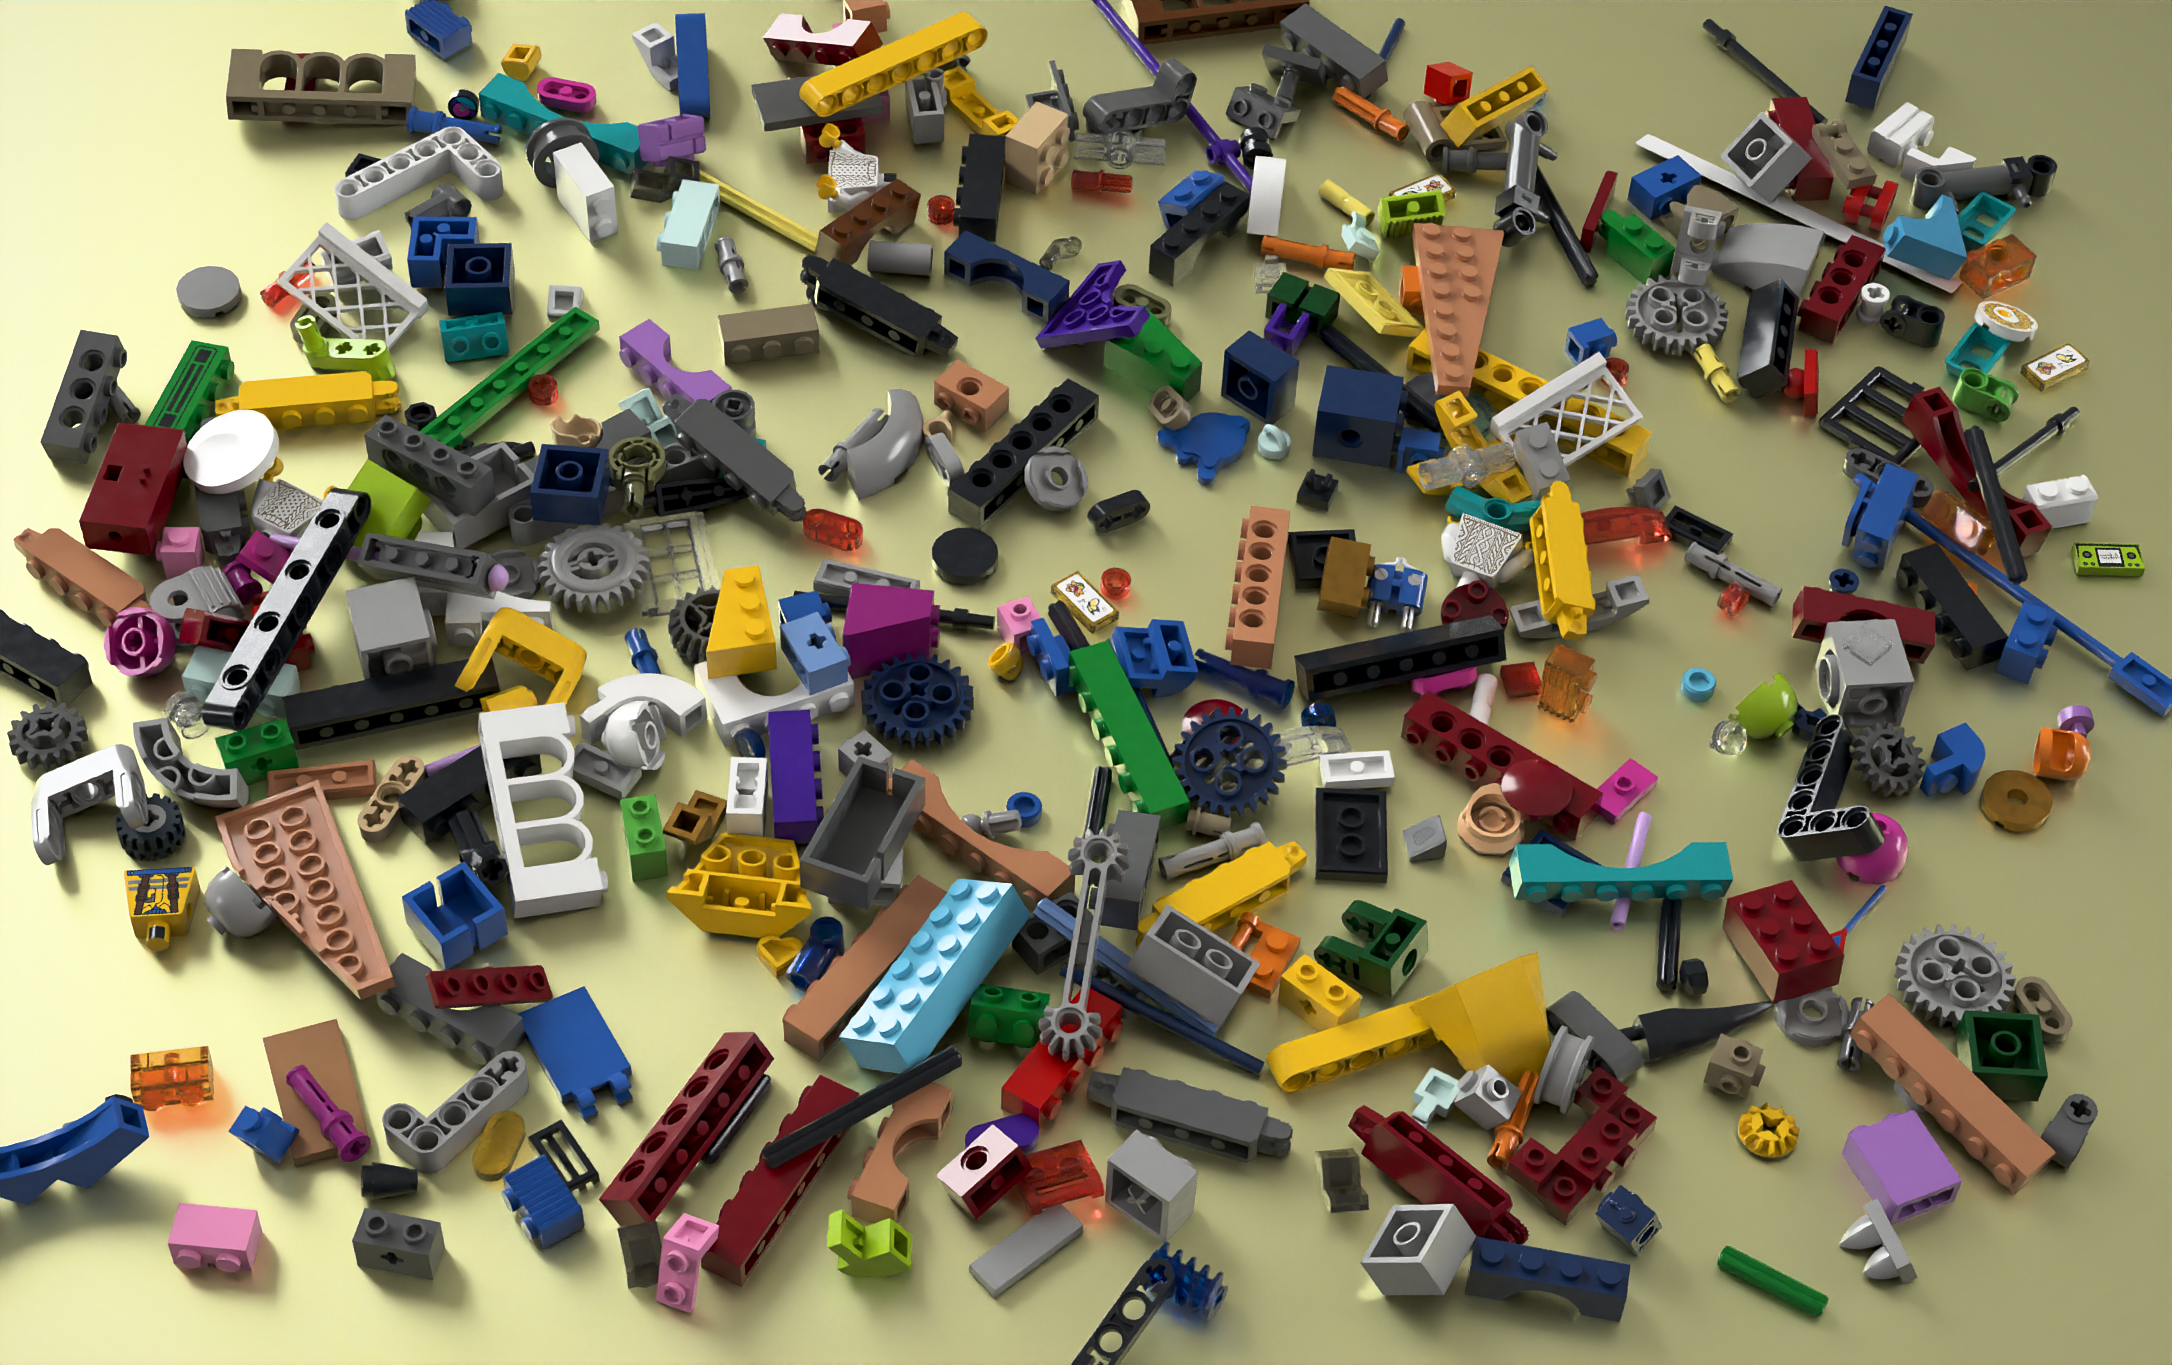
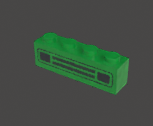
(193, 388)

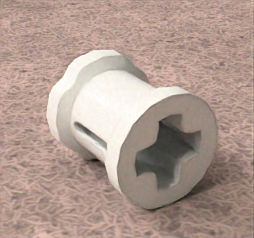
(1873, 301)

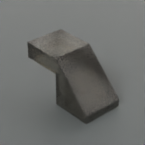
(660, 187)
(1341, 1180)

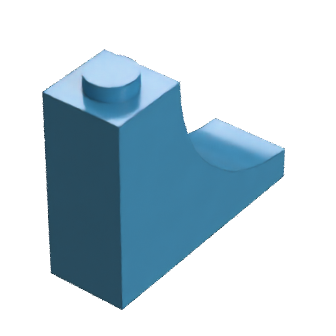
(1928, 243)

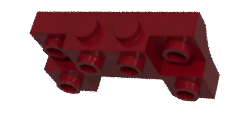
(1591, 1156)

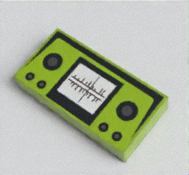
(2107, 559)

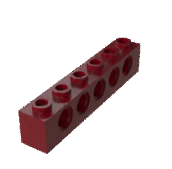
(1486, 756)
(687, 1129)

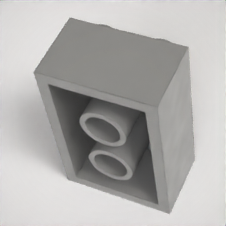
(1193, 966)

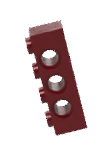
(1840, 290)

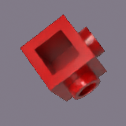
(1447, 83)

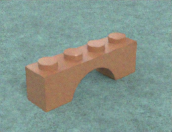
(882, 1188)

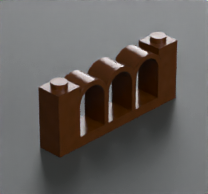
(1155, 25)

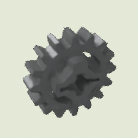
(45, 737)
(1887, 759)

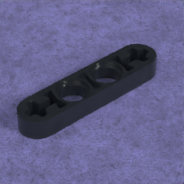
(1117, 1322)

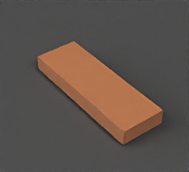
(336, 780)

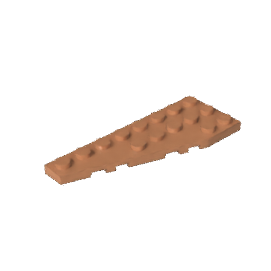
(299, 869)

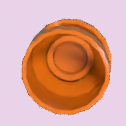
(2061, 754)

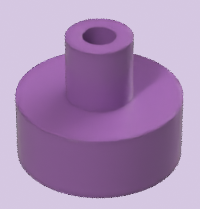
(2076, 719)

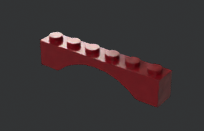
(1939, 431)

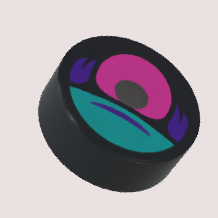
(463, 104)

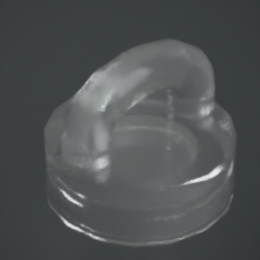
(1728, 738)

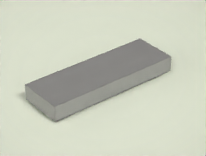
(838, 577)
(1025, 1249)

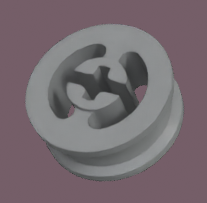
(1563, 1069)

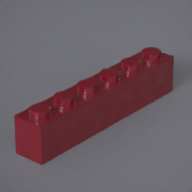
(771, 1195)

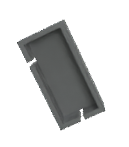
(862, 833)

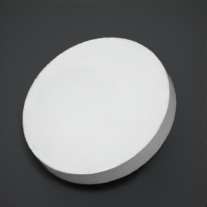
(231, 452)

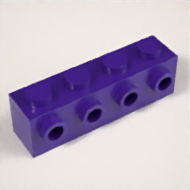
(793, 775)

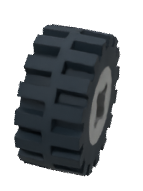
(160, 837)

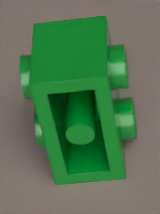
(1006, 1015)

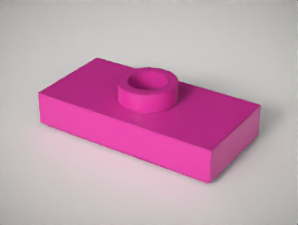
(1625, 789)

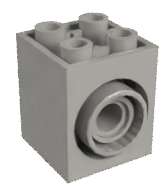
(391, 628)
(1860, 691)

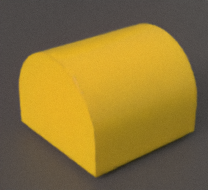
(521, 61)

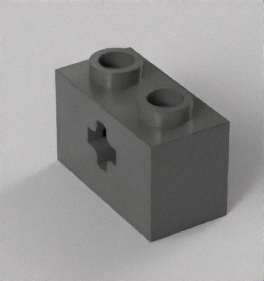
(398, 1243)

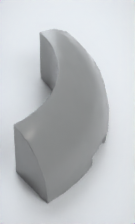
(891, 451)
(162, 754)

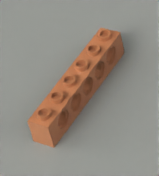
(1259, 587)

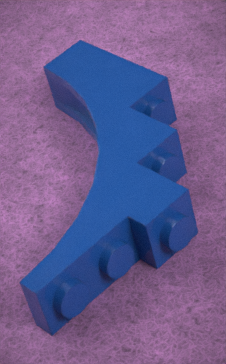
(73, 1153)

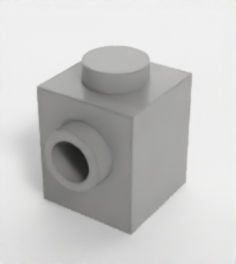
(1487, 1097)

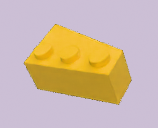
(742, 627)

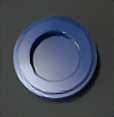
(1028, 807)

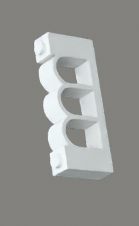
(547, 886)

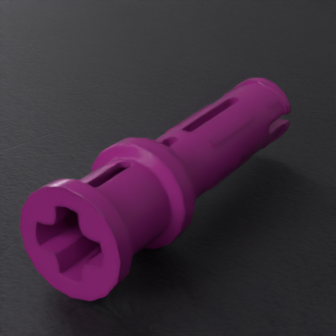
(335, 1123)

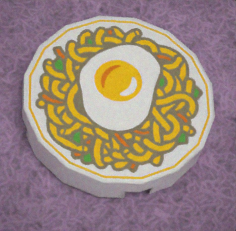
(2006, 321)

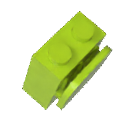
(394, 504)

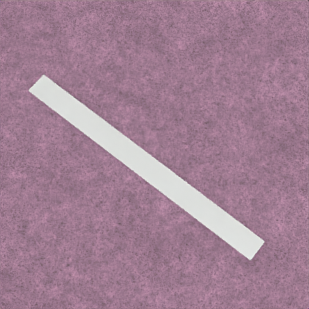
(1786, 207)

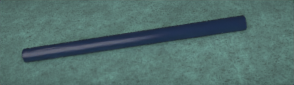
(1171, 1023)

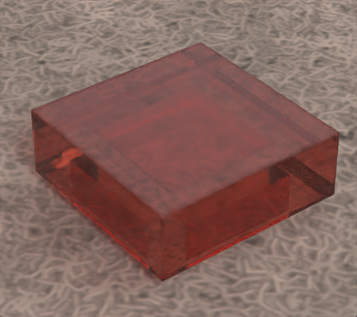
(1520, 680)

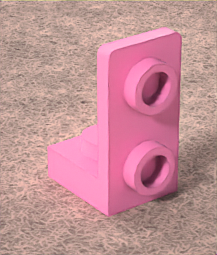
(680, 1261)

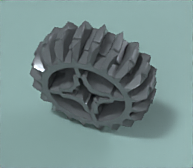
(694, 612)

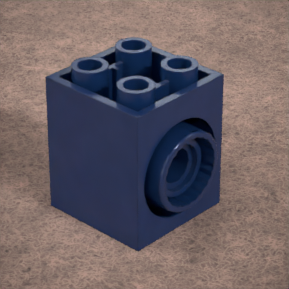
(1359, 416)

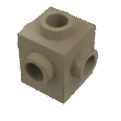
(1734, 1066)

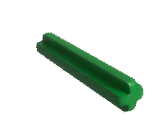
(1772, 1280)

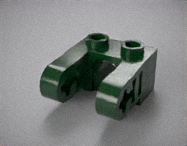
(1385, 964)

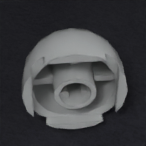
(236, 906)

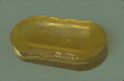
(498, 1146)

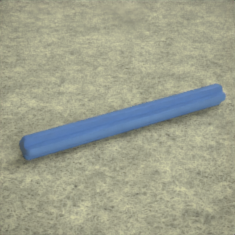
(1117, 961)

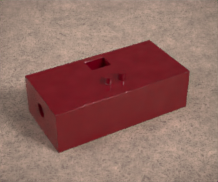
(134, 489)

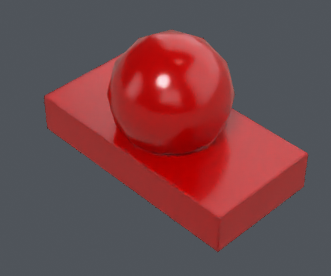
(1805, 383)

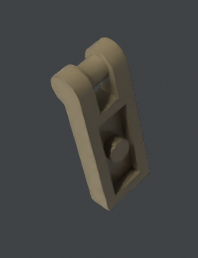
(1843, 154)

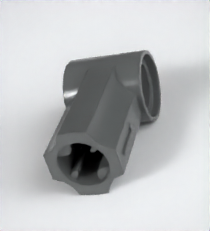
(444, 202)

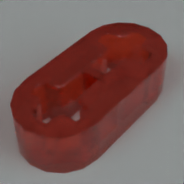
(833, 529)

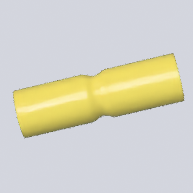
(1343, 201)

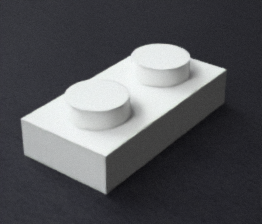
(1357, 770)

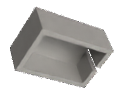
(512, 485)

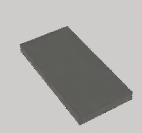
(783, 108)

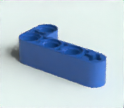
(692, 64)

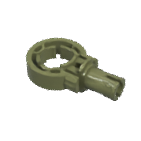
(636, 475)

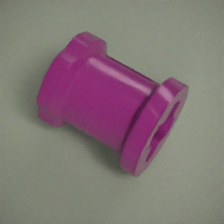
(242, 581)

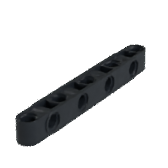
(286, 610)

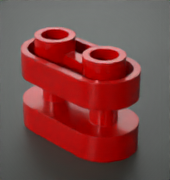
(1857, 206)

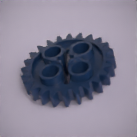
(917, 700)
(1252, 783)

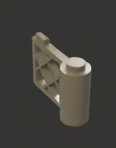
(1431, 137)

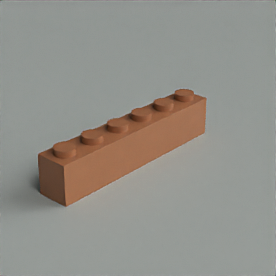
(838, 996)
(1951, 1094)

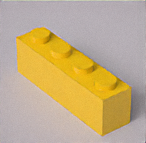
(1494, 106)

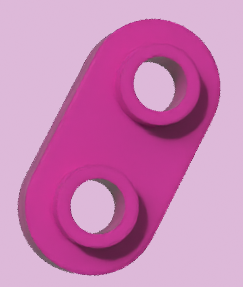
(566, 94)
(1456, 679)

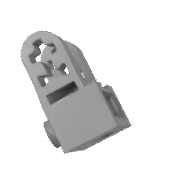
(1689, 261)

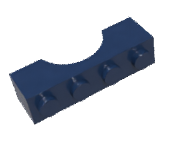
(976, 260)
(1507, 1268)

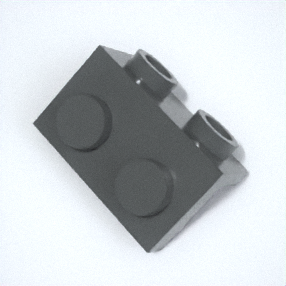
(1258, 109)

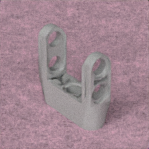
(81, 785)

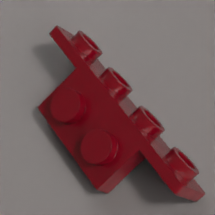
(488, 986)

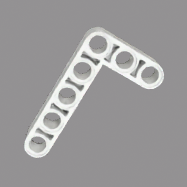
(416, 166)

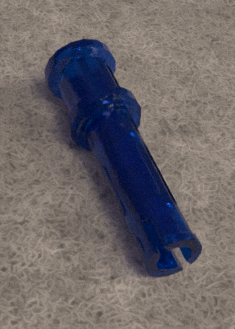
(1257, 682)

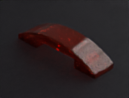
(1625, 523)

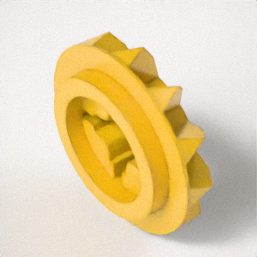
(1767, 1143)

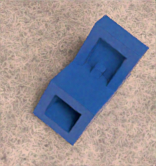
(1957, 763)

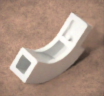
(1266, 196)
(677, 701)

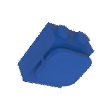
(1879, 516)

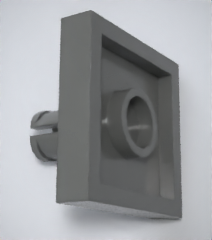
(1293, 68)

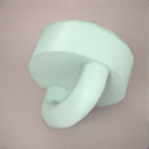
(1273, 442)

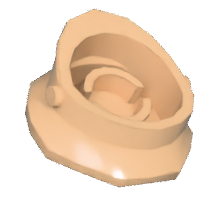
(1490, 822)

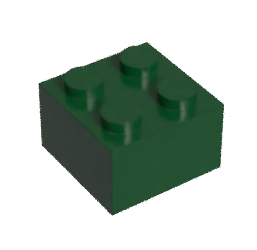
(2004, 1052)

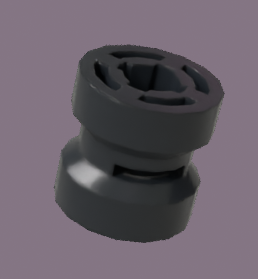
(1254, 143)

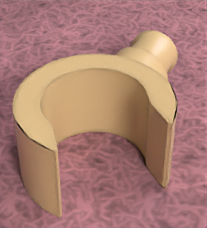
(939, 425)

